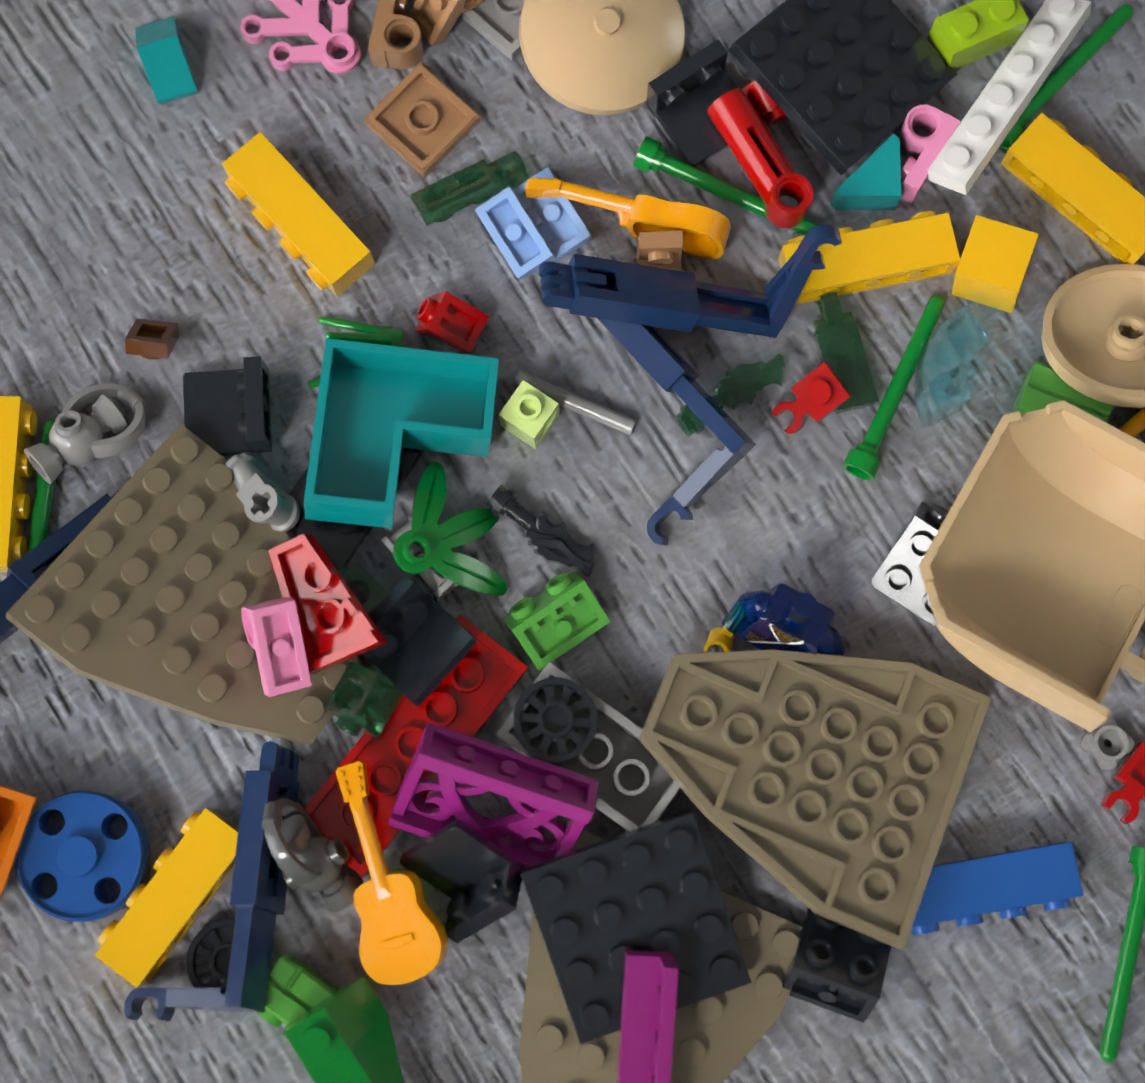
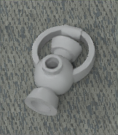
(79, 437)

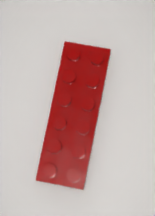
(458, 703)

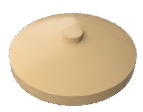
(600, 51)
(1098, 334)

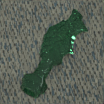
(740, 386)

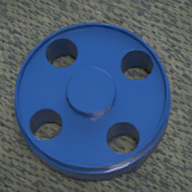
(83, 856)

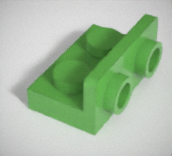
(556, 618)

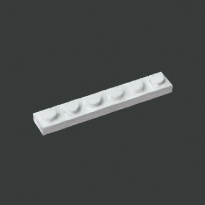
(1008, 94)

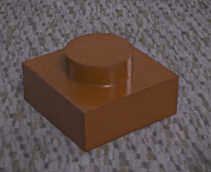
(151, 339)

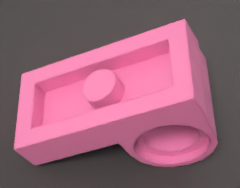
(922, 149)
(279, 646)

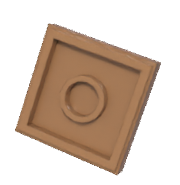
(422, 120)

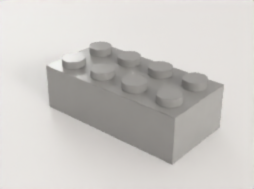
(631, 781)

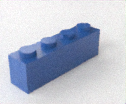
(999, 883)

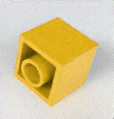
(994, 264)

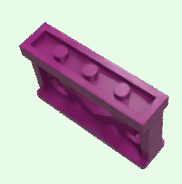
(474, 767)

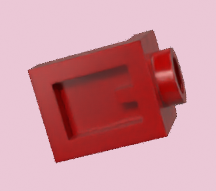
(451, 321)

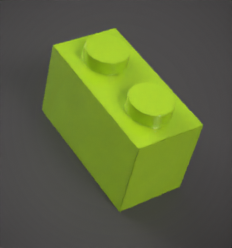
(977, 30)

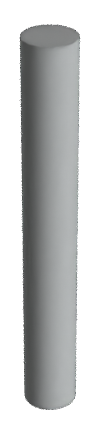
(579, 404)

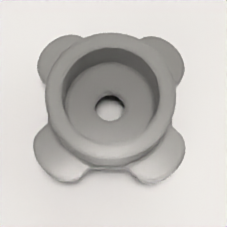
(1119, 746)

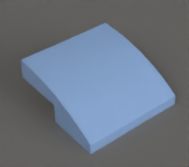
(532, 228)

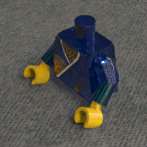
(780, 621)

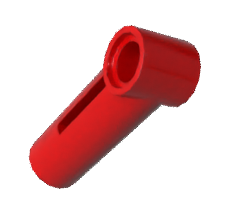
(761, 158)

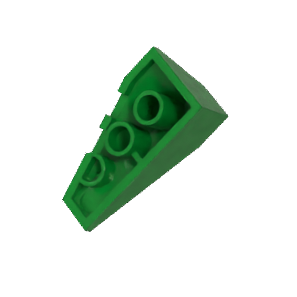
(347, 1038)

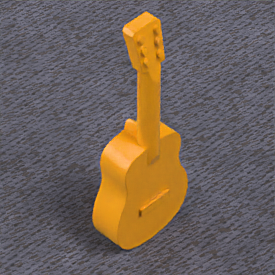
(703, 228)
(399, 930)

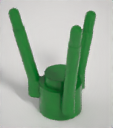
(374, 334)

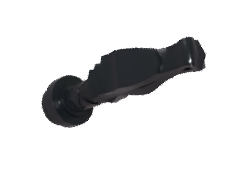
(550, 539)

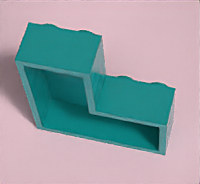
(384, 401)

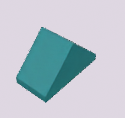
(165, 60)
(875, 183)

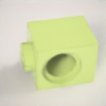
(529, 414)

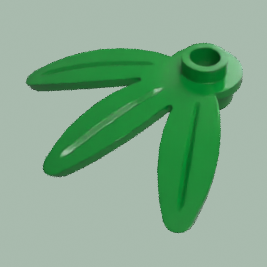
(439, 540)

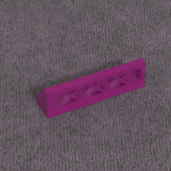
(647, 1017)

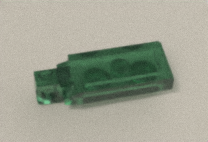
(468, 187)
(842, 348)

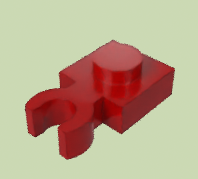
(816, 395)
(1132, 777)

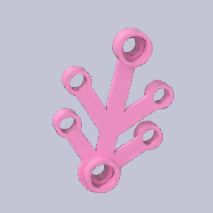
(305, 22)

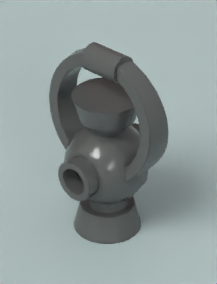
(307, 856)

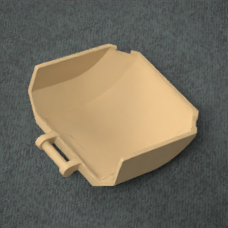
(1047, 560)

